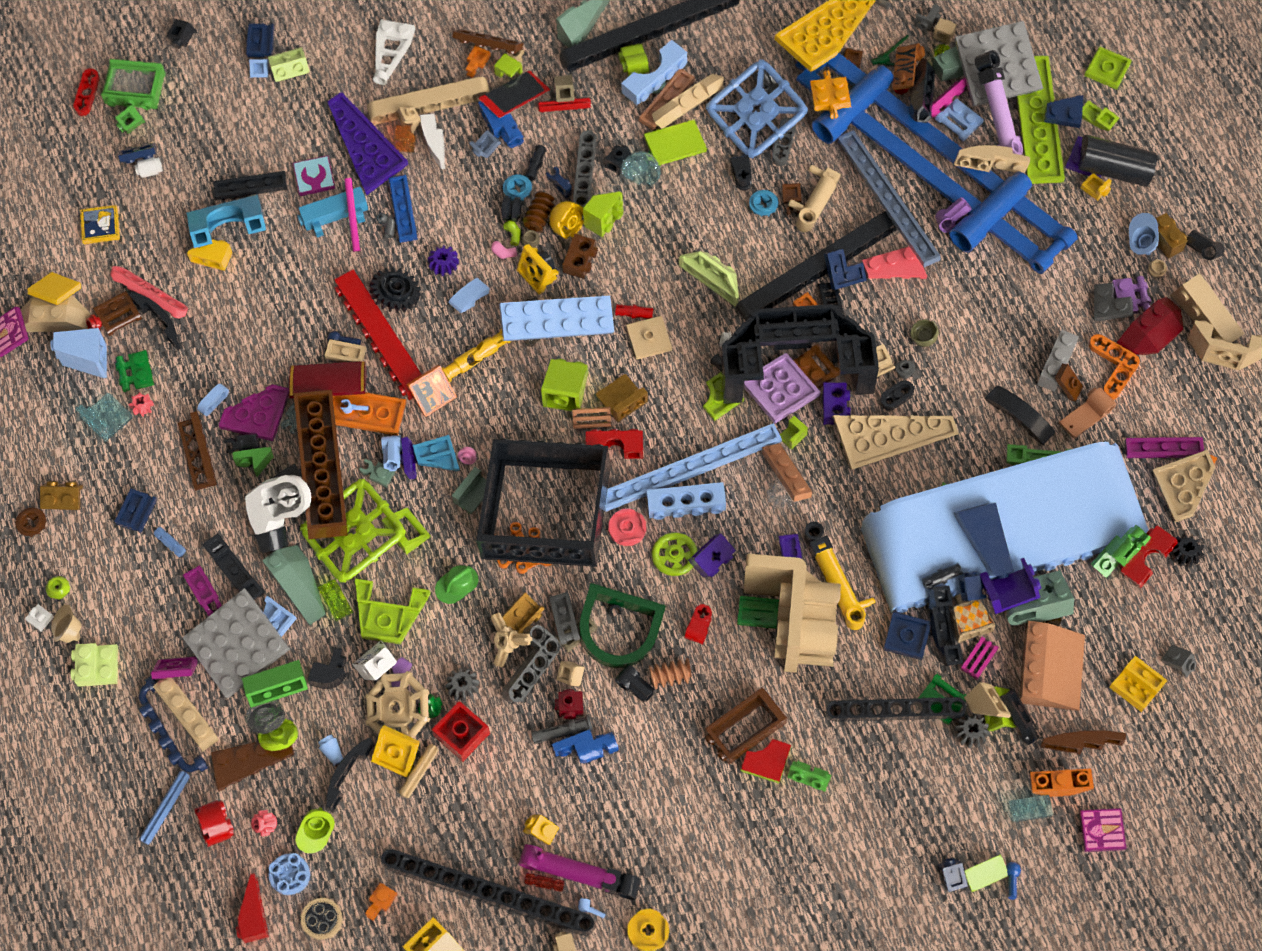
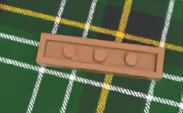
(677, 85)
(786, 472)

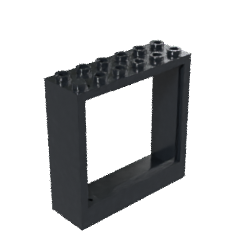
(541, 455)

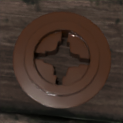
(34, 514)

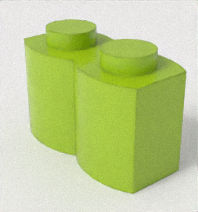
(633, 59)

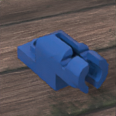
(504, 126)
(585, 746)

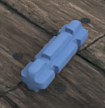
(169, 542)

